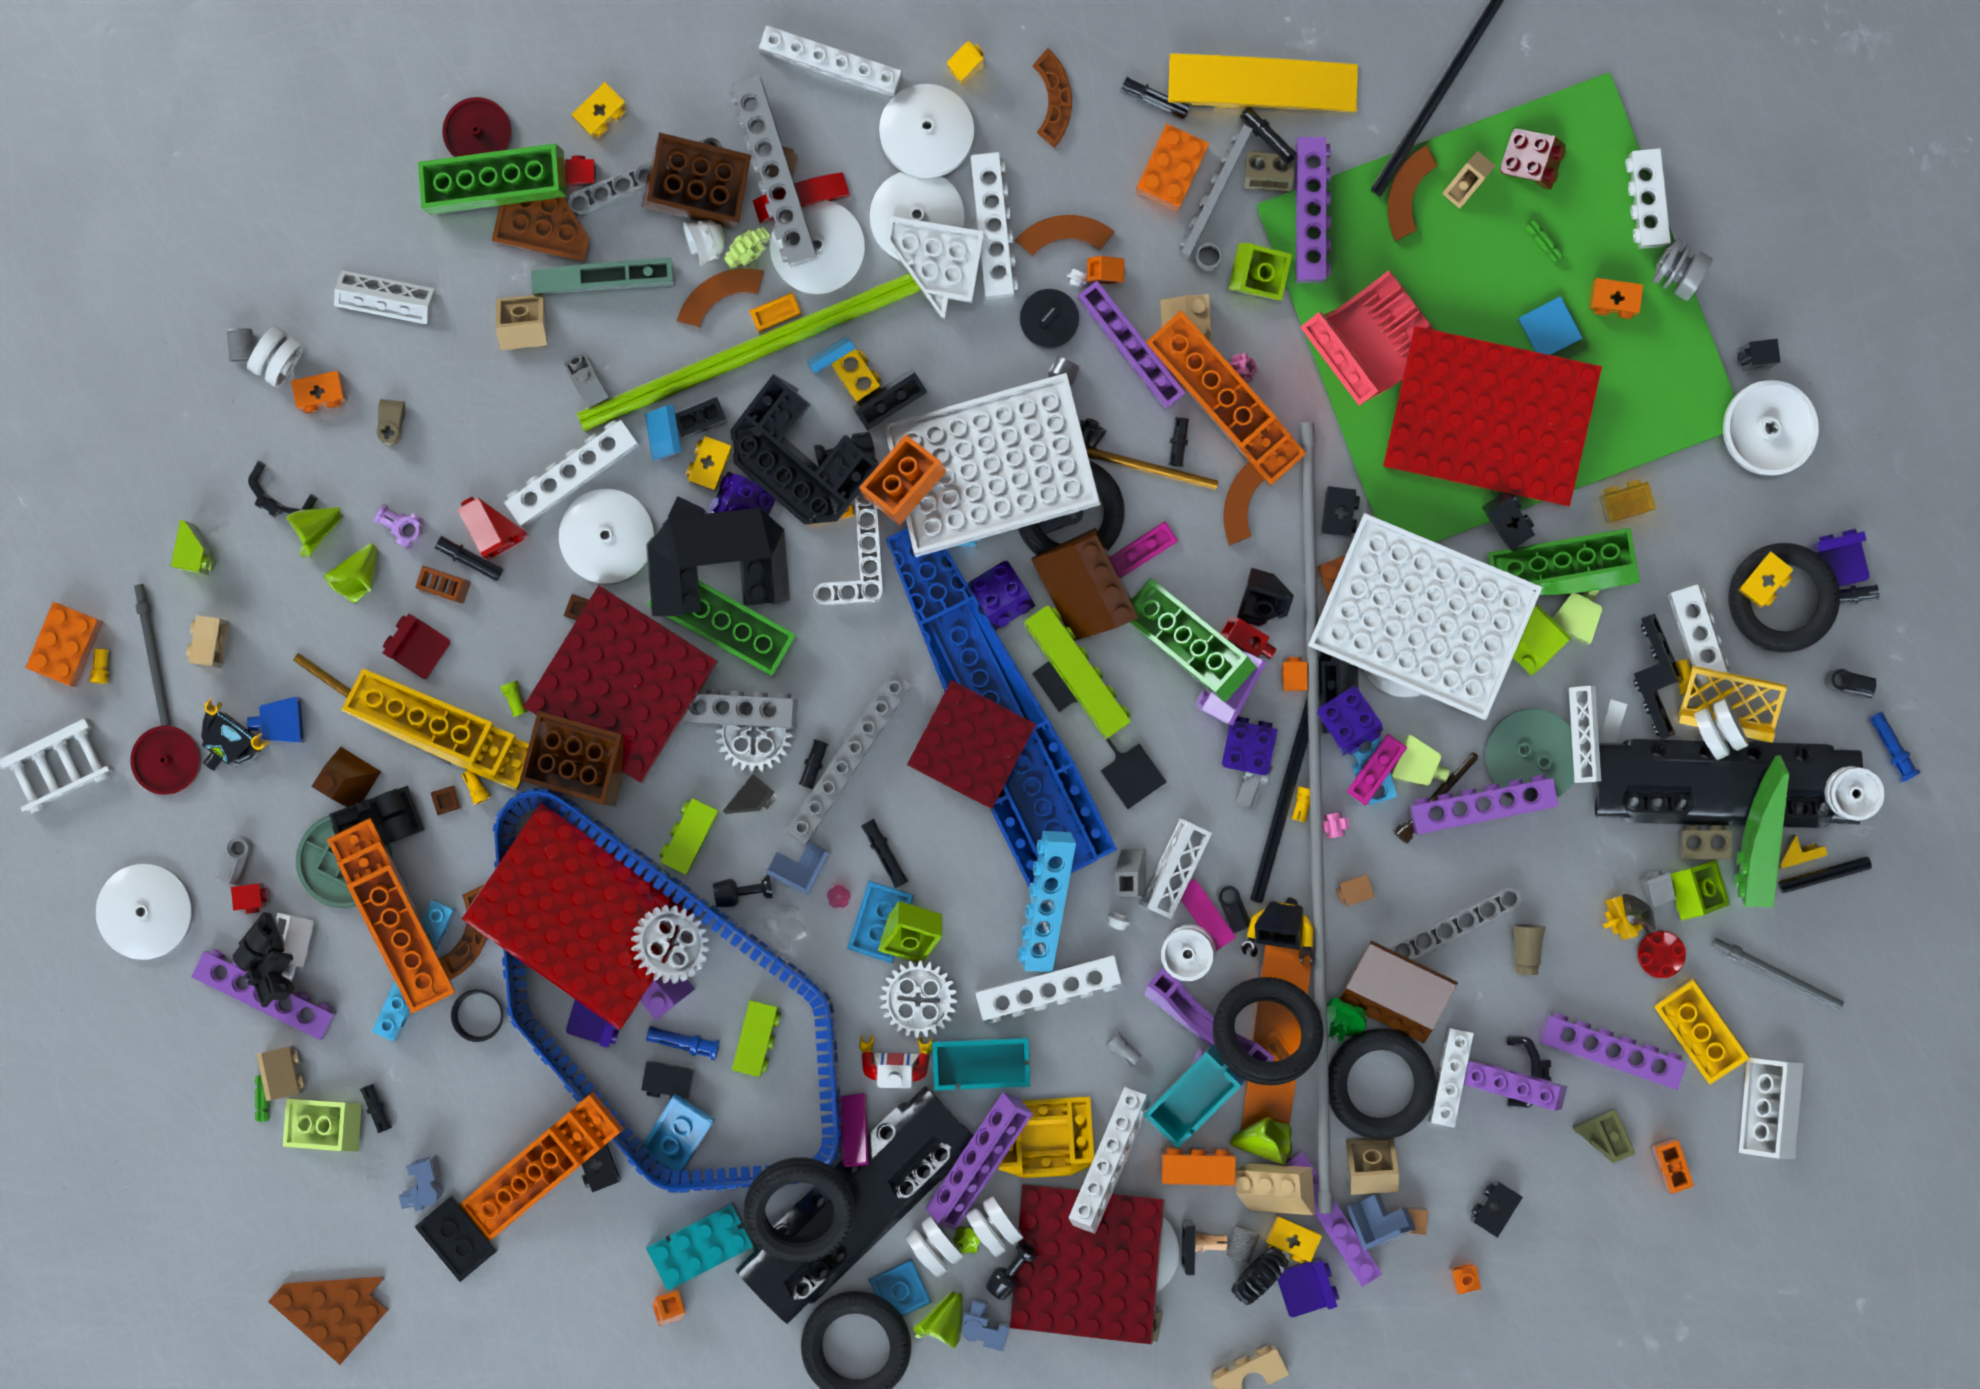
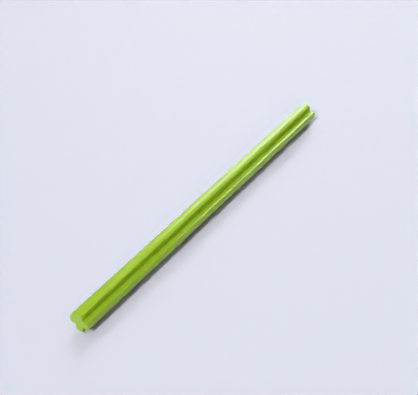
(747, 351)

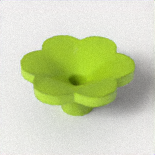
(966, 1240)

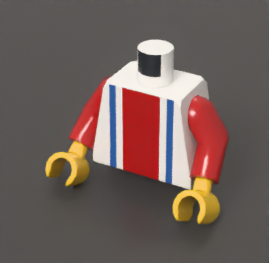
(895, 1069)

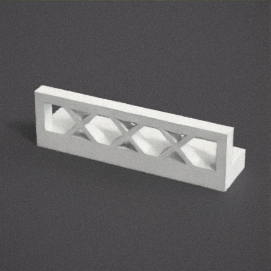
(381, 300)
(1584, 734)
(1168, 864)

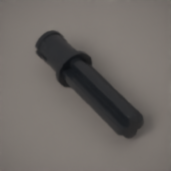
(1154, 97)
(468, 558)

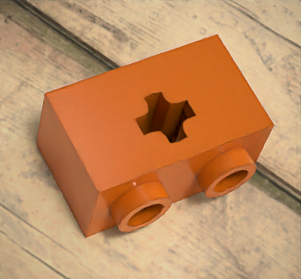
(1628, 293)
(306, 387)
(1672, 1166)

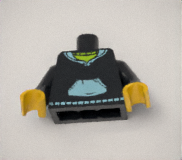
(227, 739)

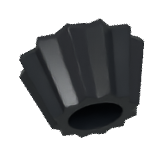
(1092, 431)

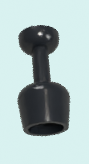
(863, 439)
(727, 893)
(1003, 1280)

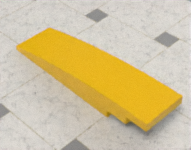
(1262, 83)
(438, 728)

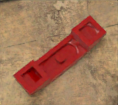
(810, 192)

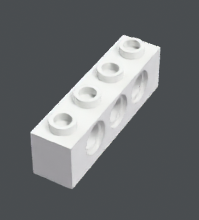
(1650, 161)
(1686, 625)
(1450, 1076)

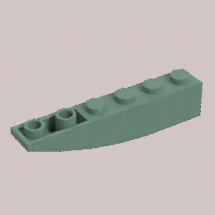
(604, 276)

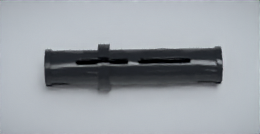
(1272, 139)
(882, 849)

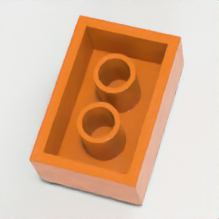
(1172, 167)
(902, 479)
(64, 644)
(1197, 1166)

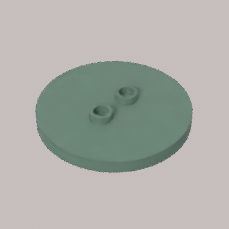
(1528, 746)
(318, 867)

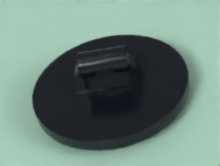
(1049, 318)

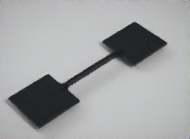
(1131, 773)

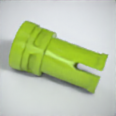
(512, 693)

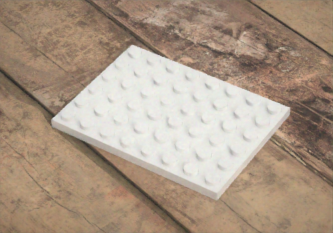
(1005, 461)
(1425, 616)

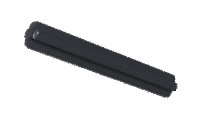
(1825, 875)

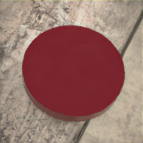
(476, 127)
(165, 760)

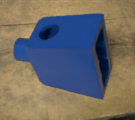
(279, 721)

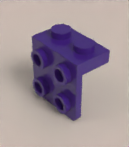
(740, 493)
(1844, 556)
(1001, 594)
(1350, 721)
(1249, 746)
(590, 1026)
(1307, 1288)

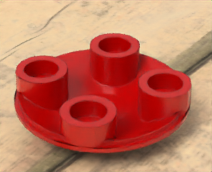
(1661, 954)

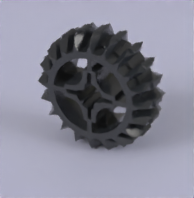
(1260, 1275)

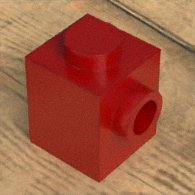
(580, 171)
(249, 897)

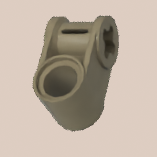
(390, 416)

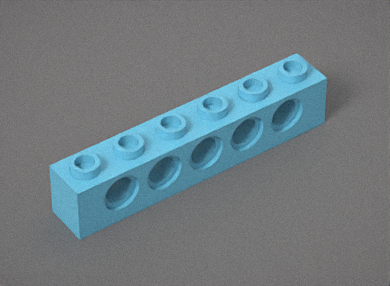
(1043, 956)
(395, 1010)

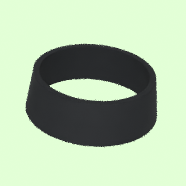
(455, 1022)

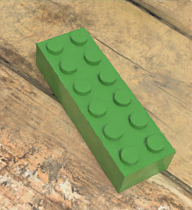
(492, 179)
(738, 630)

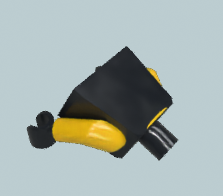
(1281, 927)

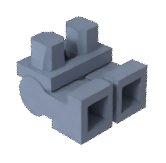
(427, 1188)
(977, 1327)

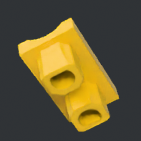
(1618, 920)

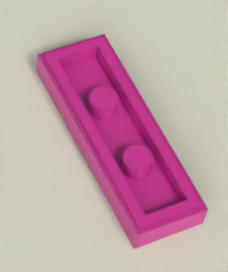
(1143, 549)
(1376, 769)
(1206, 914)
(854, 1130)

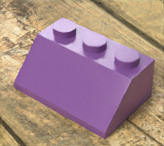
(1228, 711)
(663, 996)

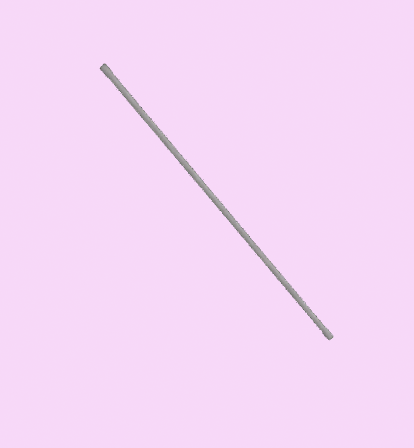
(1307, 438)

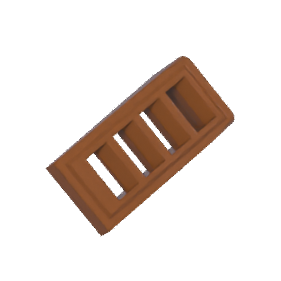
(461, 590)

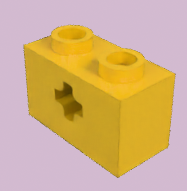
(602, 98)
(719, 454)
(1753, 585)
(1307, 1239)

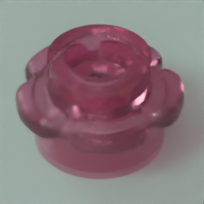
(843, 901)

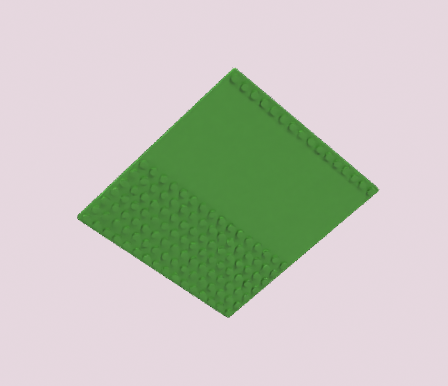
(1483, 270)

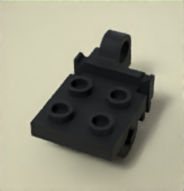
(391, 813)
(263, 958)

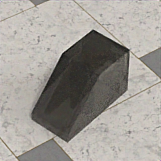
(751, 797)

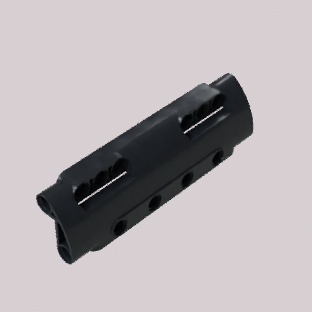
(1719, 788)
(877, 1202)

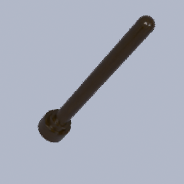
(1406, 831)

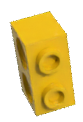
(851, 377)

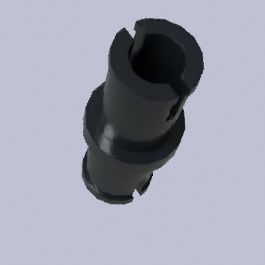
(1178, 441)
(1855, 595)
(813, 764)
(375, 1108)

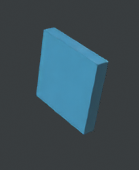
(1550, 327)
(830, 354)
(663, 432)
(901, 1287)

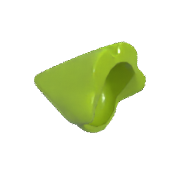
(313, 526)
(355, 574)
(1266, 1139)
(943, 1321)

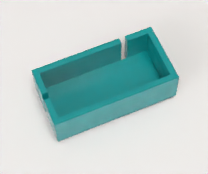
(981, 1063)
(1193, 1097)
(700, 1246)

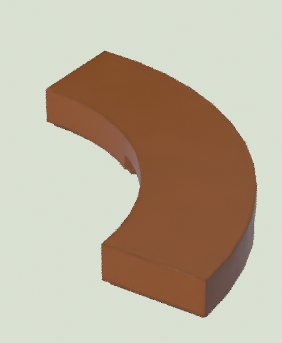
(1059, 97)
(1402, 192)
(1062, 228)
(717, 288)
(1237, 504)
(467, 948)

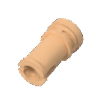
(1209, 1242)

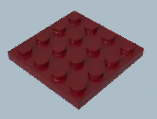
(971, 744)

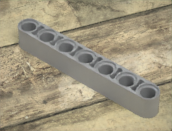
(611, 185)
(1454, 922)

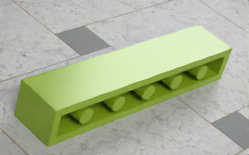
(1077, 672)

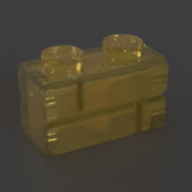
(1627, 502)

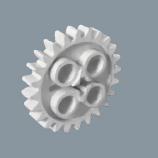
(733, 733)
(650, 934)
(919, 977)

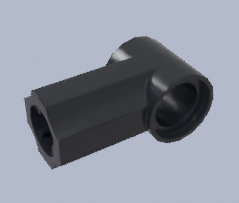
(1852, 683)
(1234, 910)

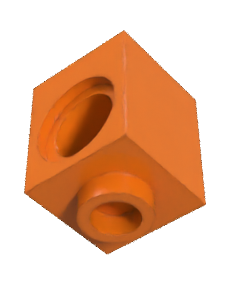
(1105, 270)
(1294, 675)
(1465, 1278)
(668, 1308)

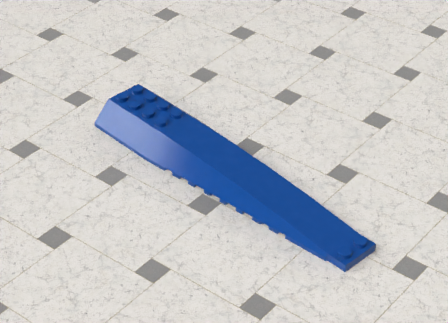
(1045, 783)

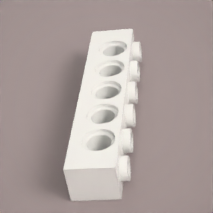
(830, 61)
(982, 165)
(565, 486)
(987, 998)
(1109, 1160)

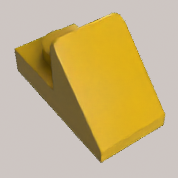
(1794, 855)

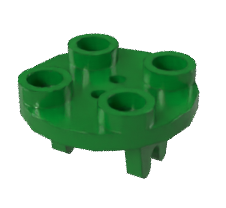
(1344, 1019)

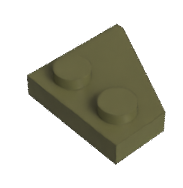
(1607, 1135)

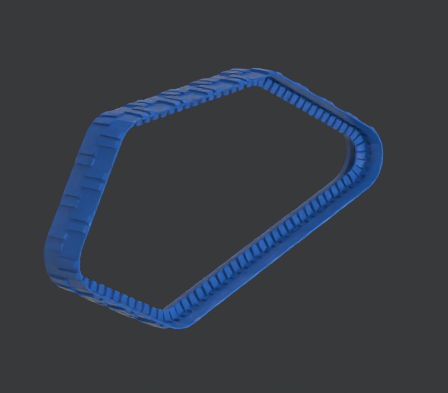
(573, 1084)

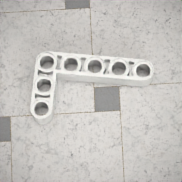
(864, 556)

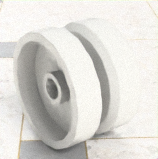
(275, 356)
(1718, 730)
(1856, 807)
(1190, 938)
(992, 1227)
(932, 1248)

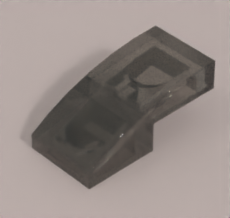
(1638, 913)

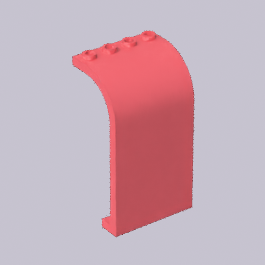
(1368, 337)

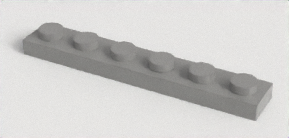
(1210, 200)

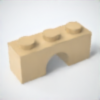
(1266, 1363)

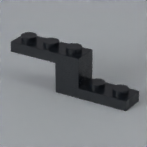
(1657, 676)

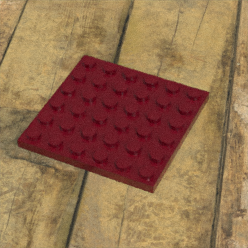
(623, 677)
(1086, 1280)

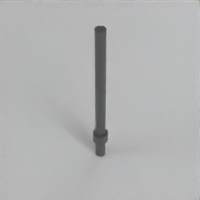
(143, 609)
(1735, 953)

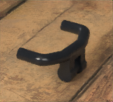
(268, 503)
(1539, 1067)

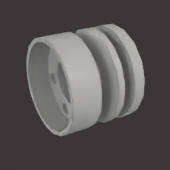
(1681, 269)

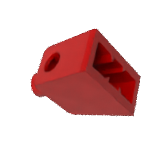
(1240, 634)

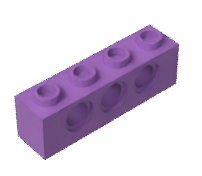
(1515, 1085)

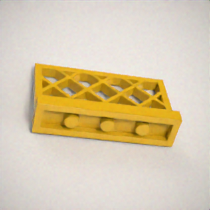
(1752, 728)

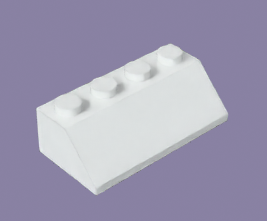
(1771, 1108)

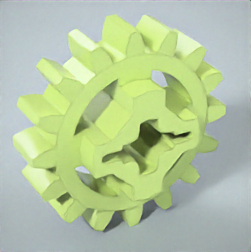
(747, 247)

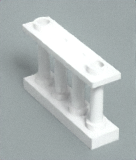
(58, 742)

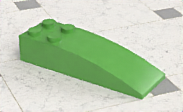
(1573, 563)
(1190, 641)
(1762, 839)

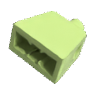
(1579, 615)
(1419, 764)

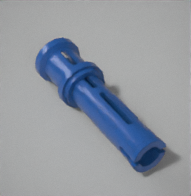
(1899, 756)
(694, 1045)

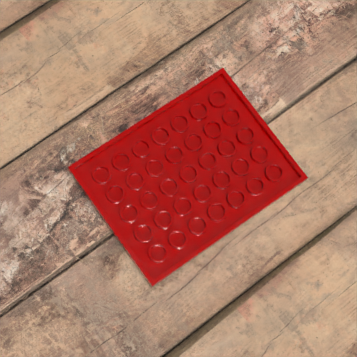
(1492, 416)
(571, 914)

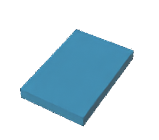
(872, 918)
(677, 1134)

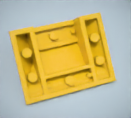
(1053, 1140)

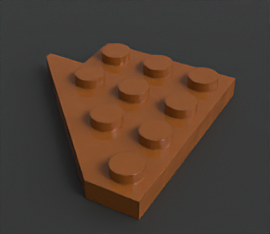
(543, 228)
(332, 1311)

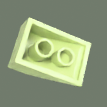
(322, 1125)

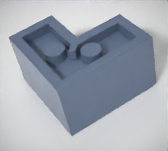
(799, 874)
(1375, 1225)

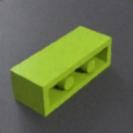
(688, 836)
(756, 1038)

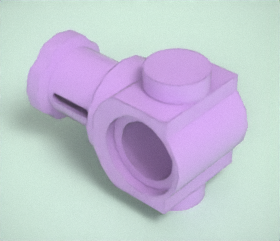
(399, 524)

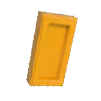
(775, 312)

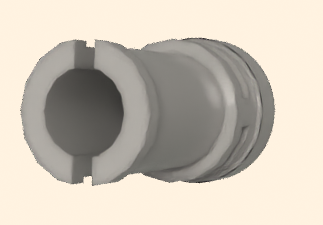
(1118, 1044)

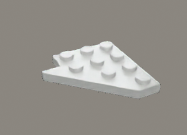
(938, 258)

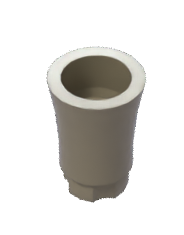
(1528, 947)

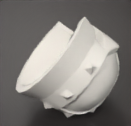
(705, 239)

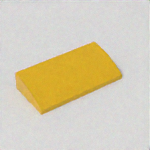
(1702, 1031)

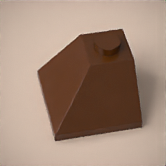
(346, 778)

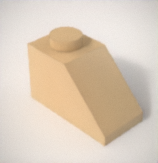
(1468, 179)

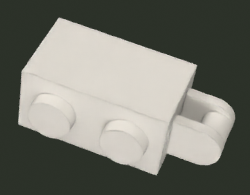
(295, 937)

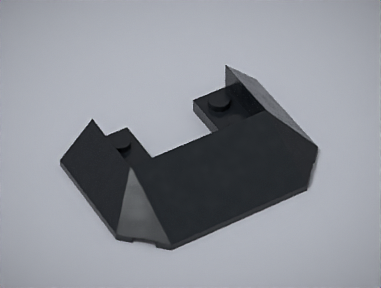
(784, 471)
(716, 539)

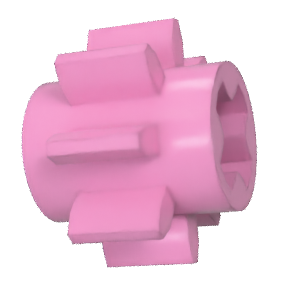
(1244, 366)
(1335, 825)

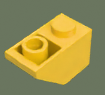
(966, 62)

